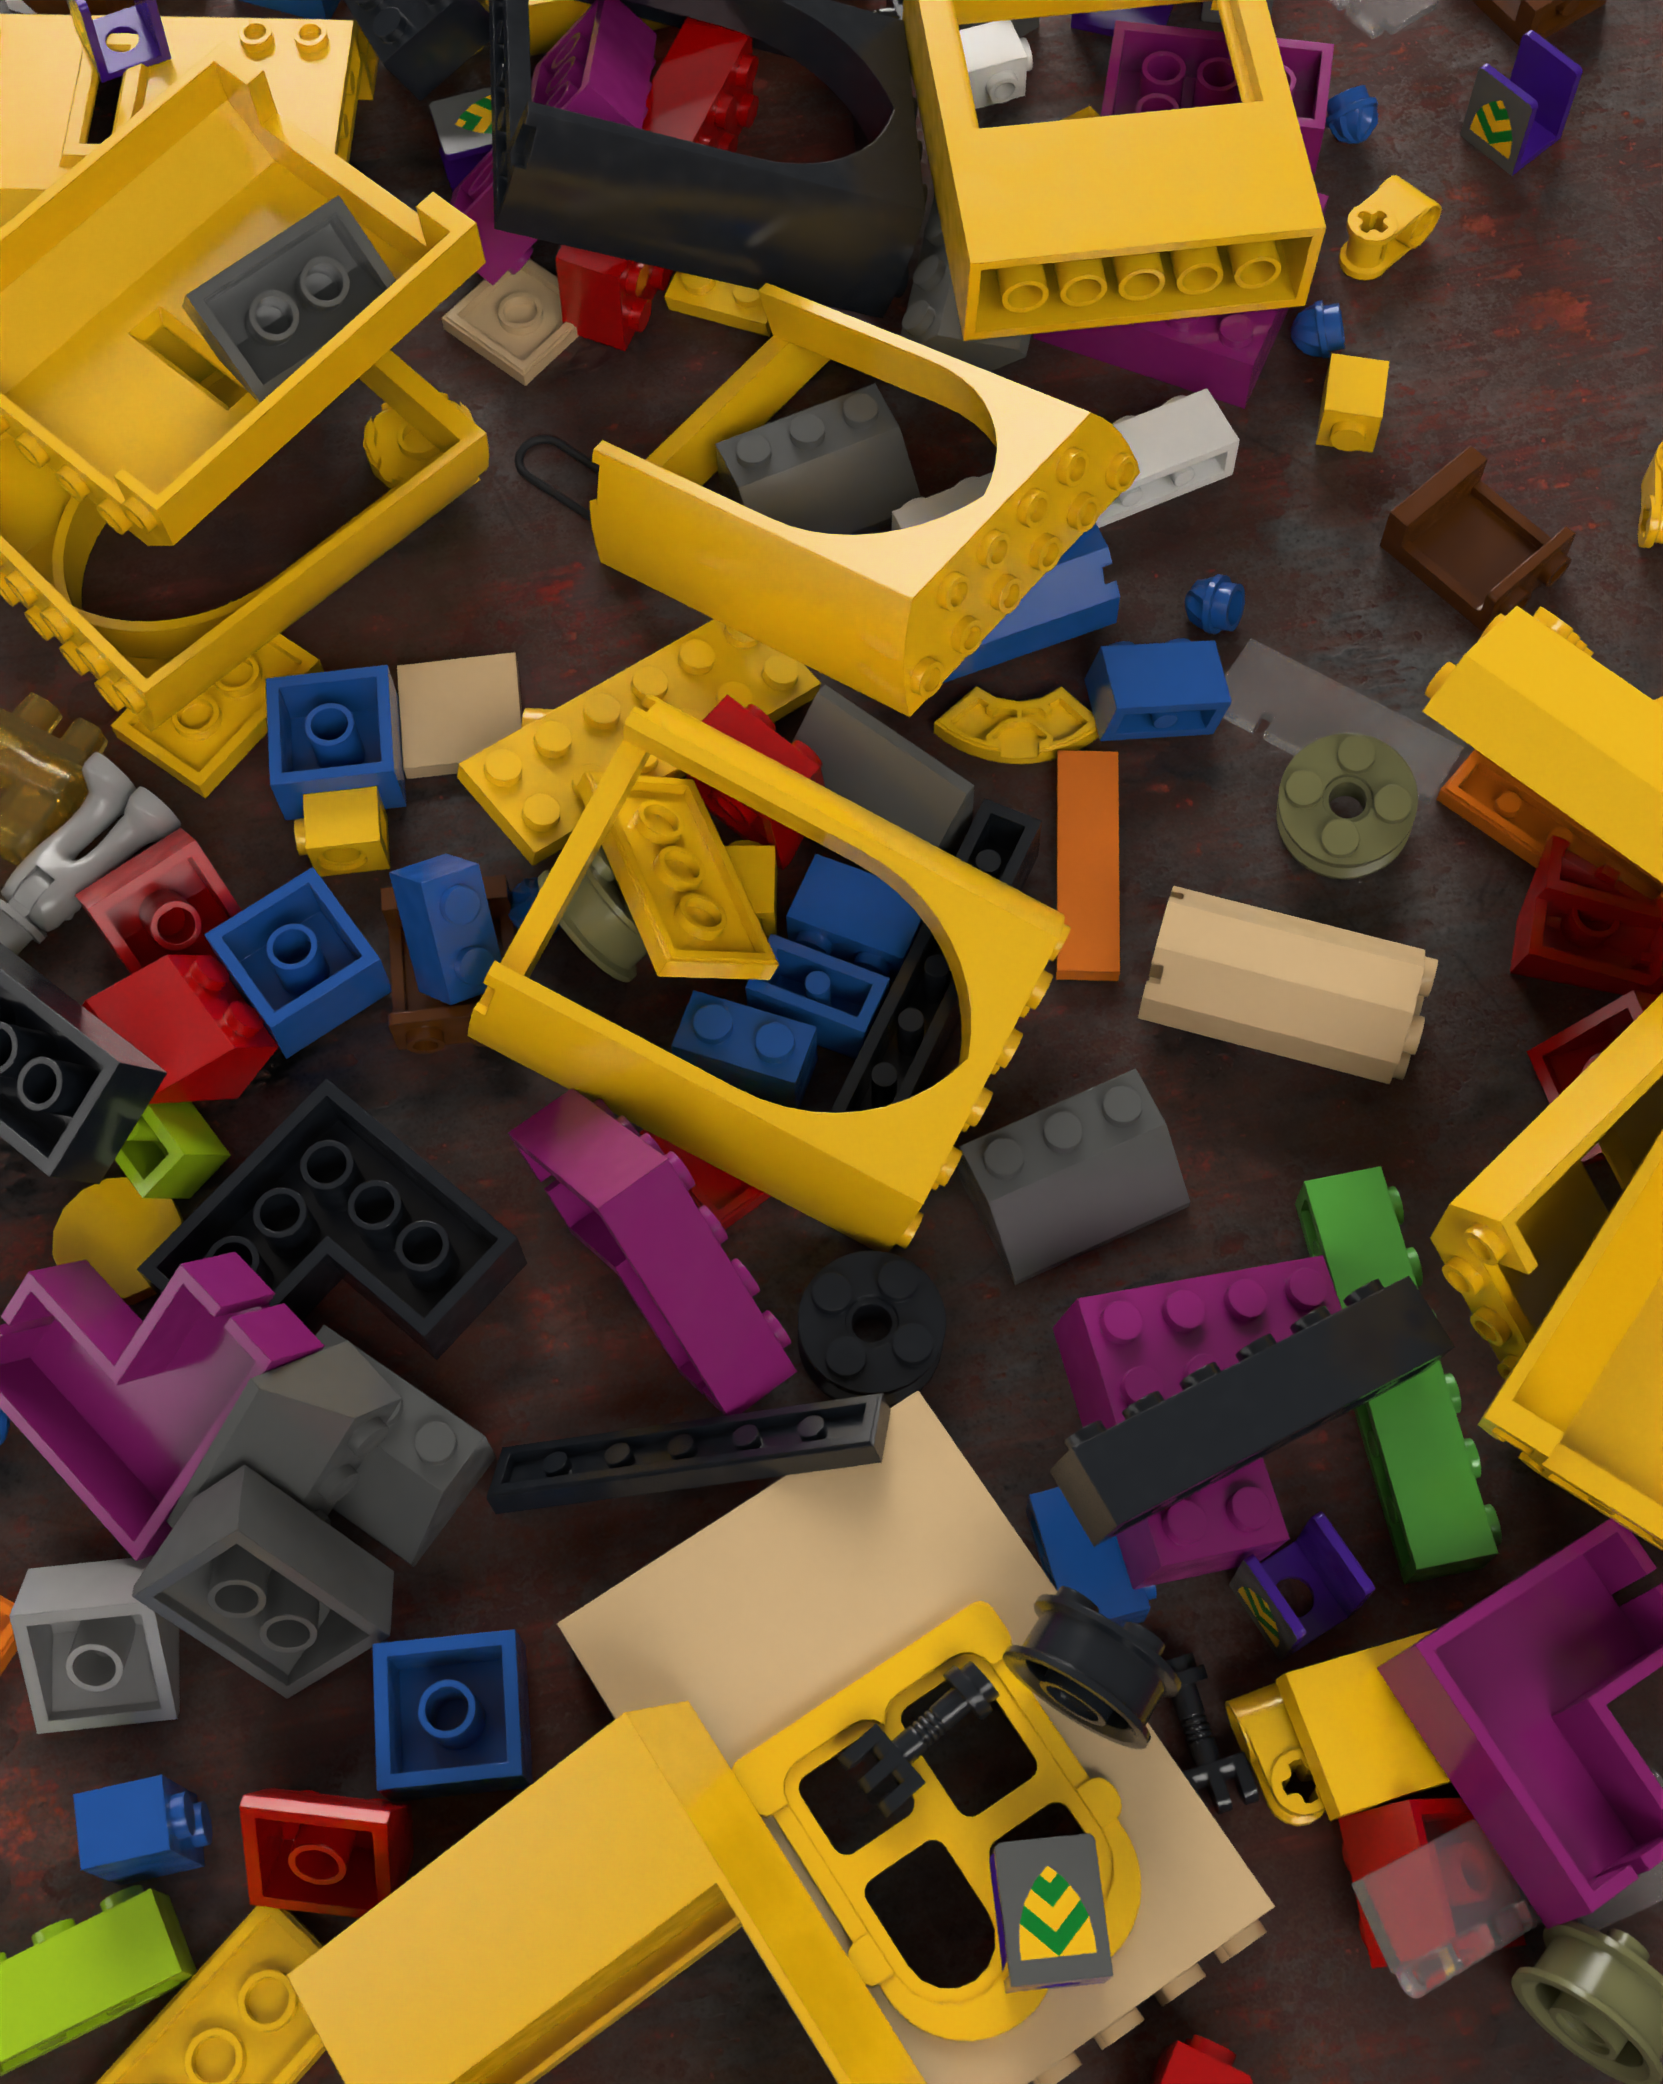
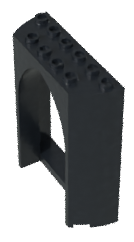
(811, 228)

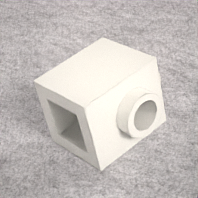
(996, 62)

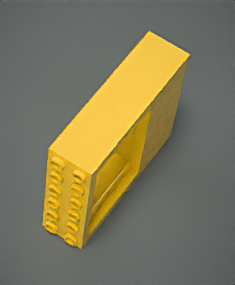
(1122, 209)
(577, 1914)

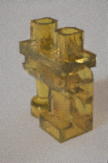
(40, 773)

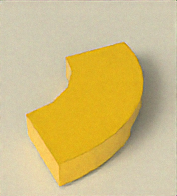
(1017, 730)

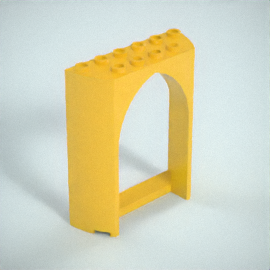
(862, 608)
(169, 663)
(844, 1169)

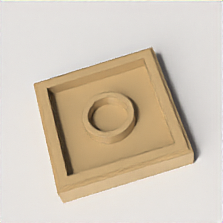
(514, 321)
(456, 710)

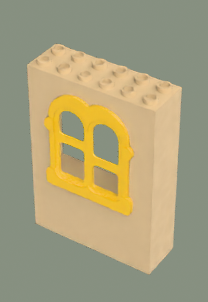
(836, 1614)

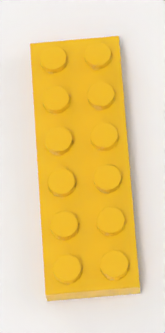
(534, 773)

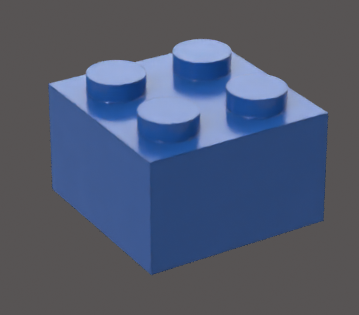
(334, 736)
(300, 962)
(451, 1716)

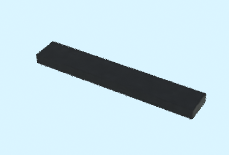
(691, 1454)

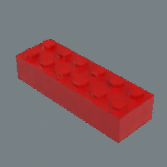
(695, 96)

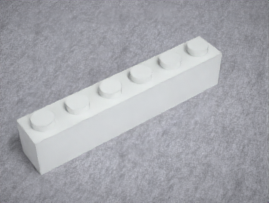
(1176, 451)

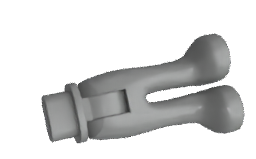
(46, 881)

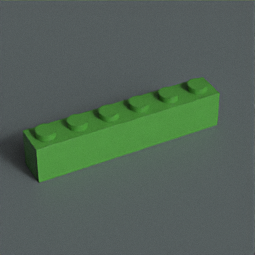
(1412, 1431)

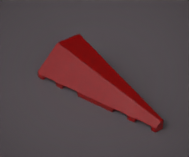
(1588, 927)

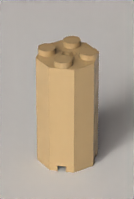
(1288, 986)

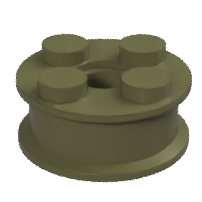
(1354, 768)
(602, 921)
(1598, 2000)

